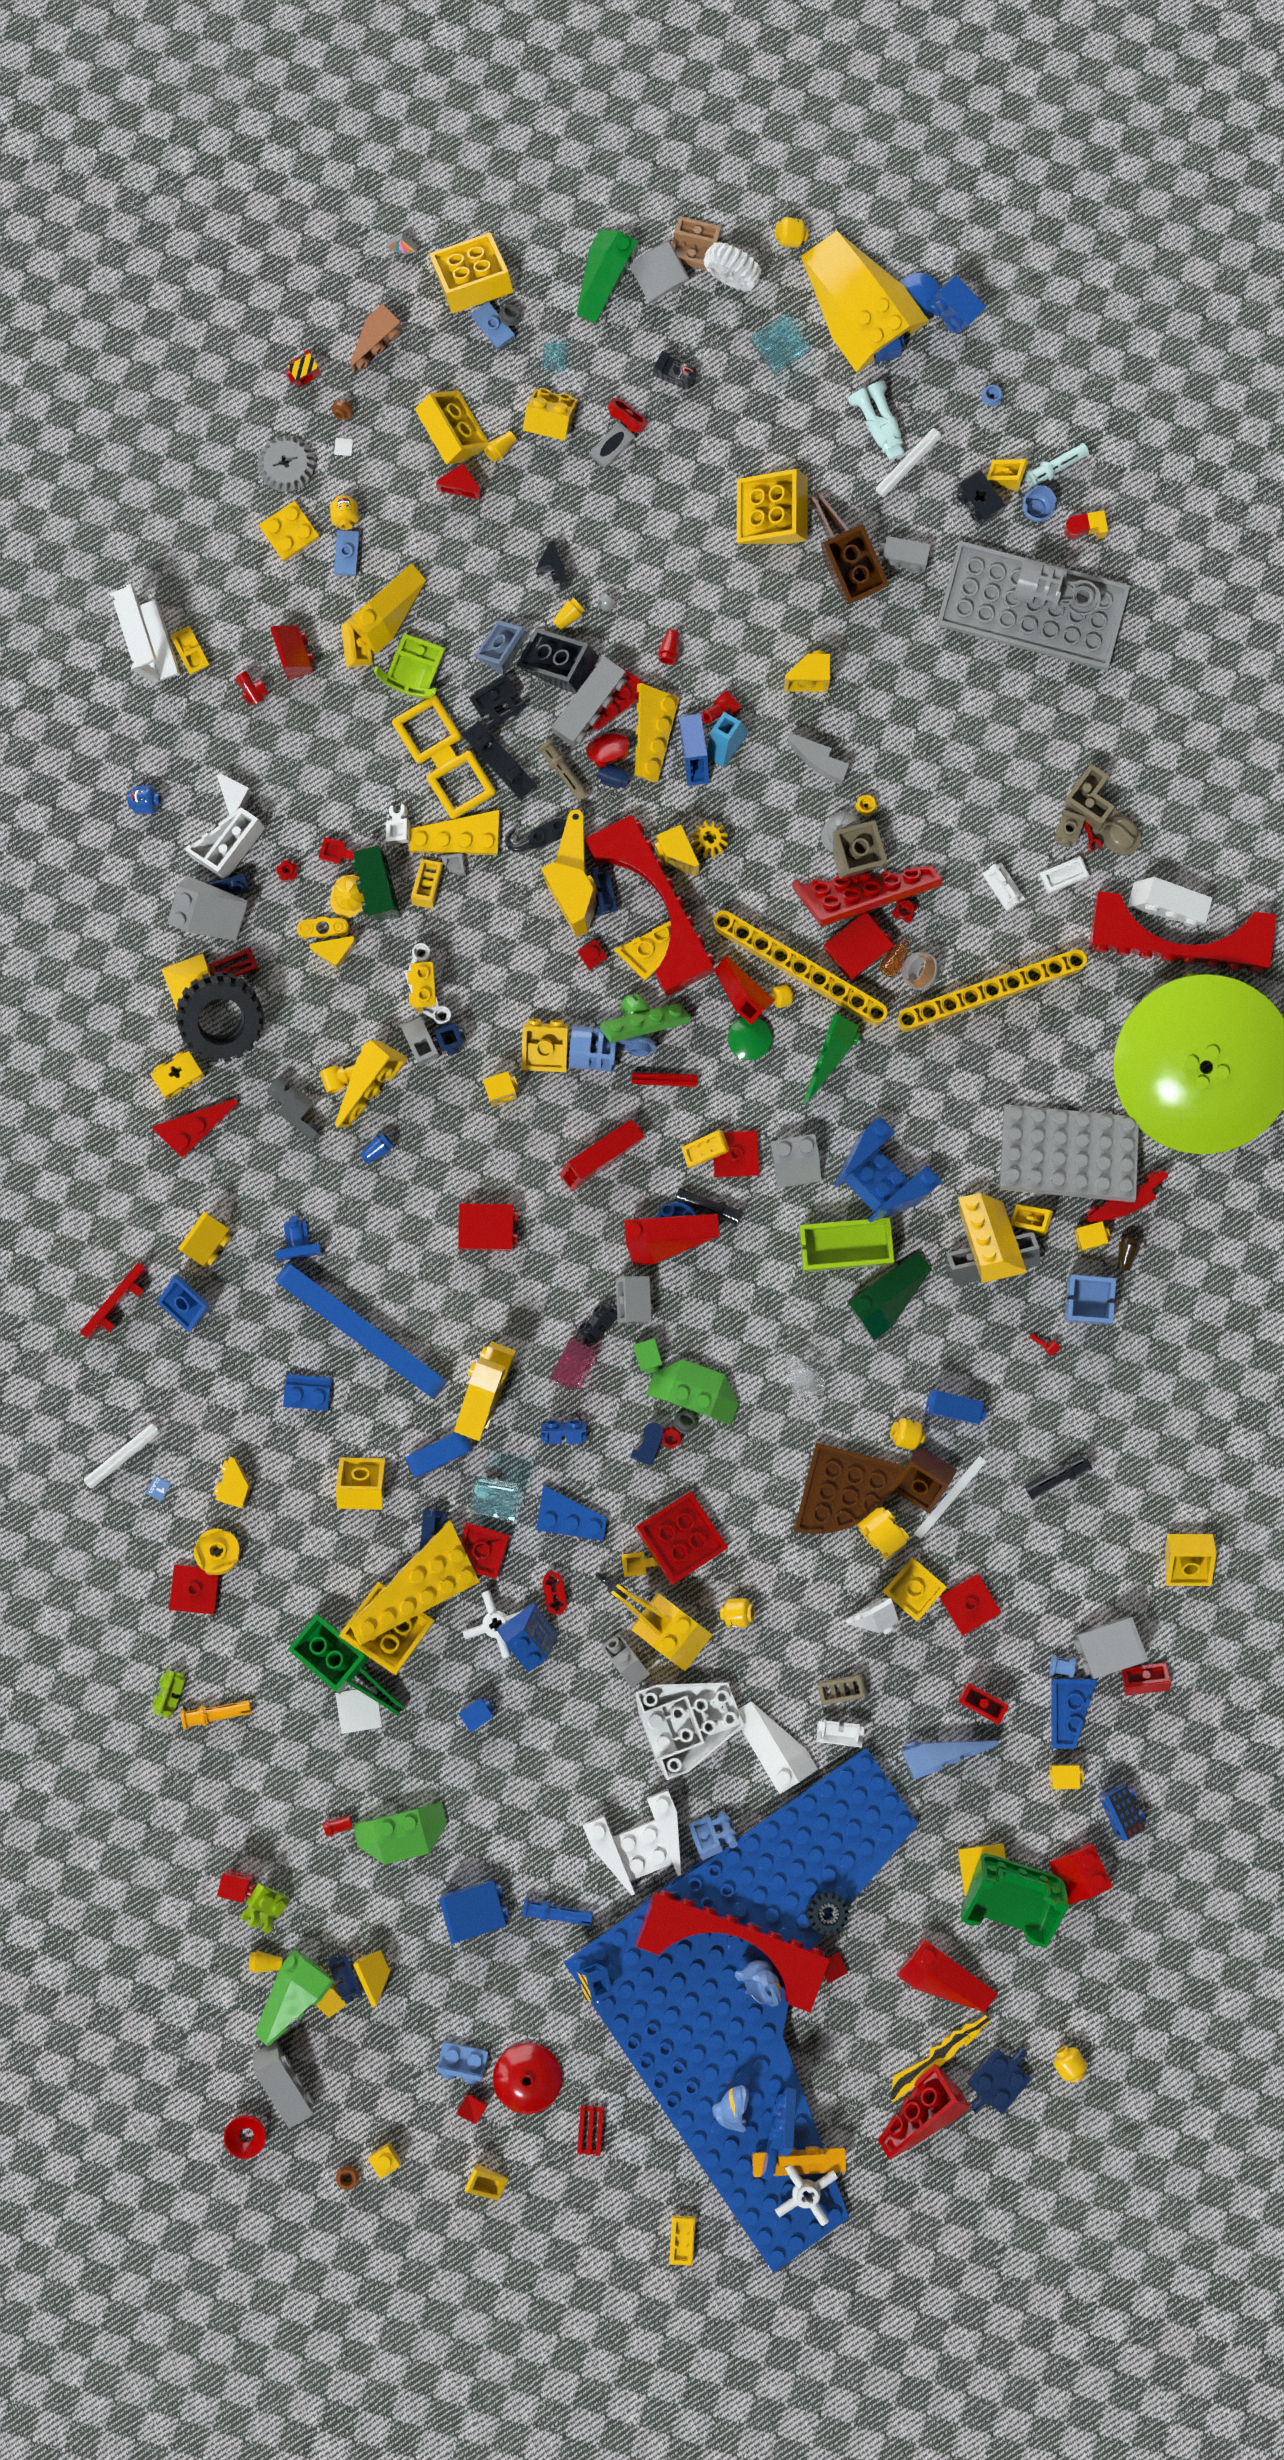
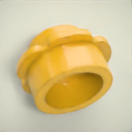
(866, 799)

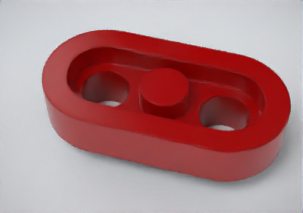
(630, 417)

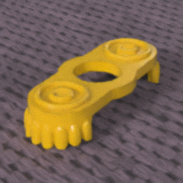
(337, 927)

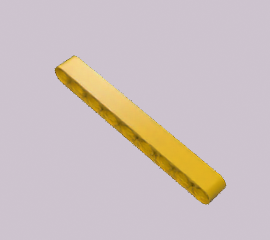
(794, 958)
(999, 983)

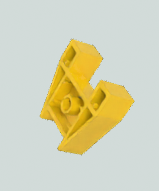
(484, 1389)

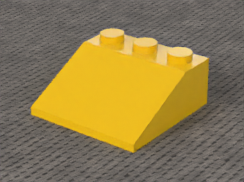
(471, 273)
(772, 508)
(394, 1646)

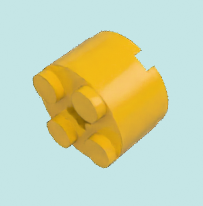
(882, 1532)

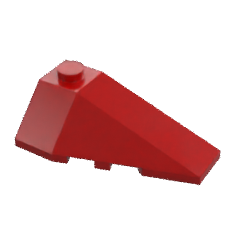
(661, 1238)
(941, 1976)

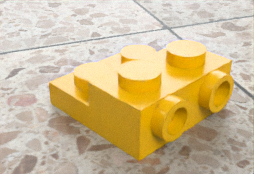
(544, 1046)

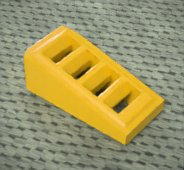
(425, 897)

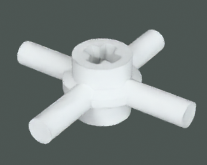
(488, 1619)
(801, 2200)

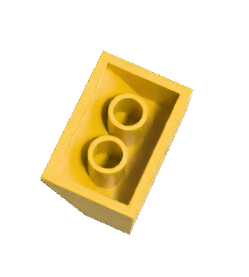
(451, 426)

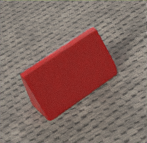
(1146, 1679)

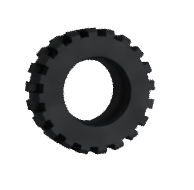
(228, 1044)

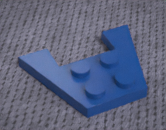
(780, 2131)

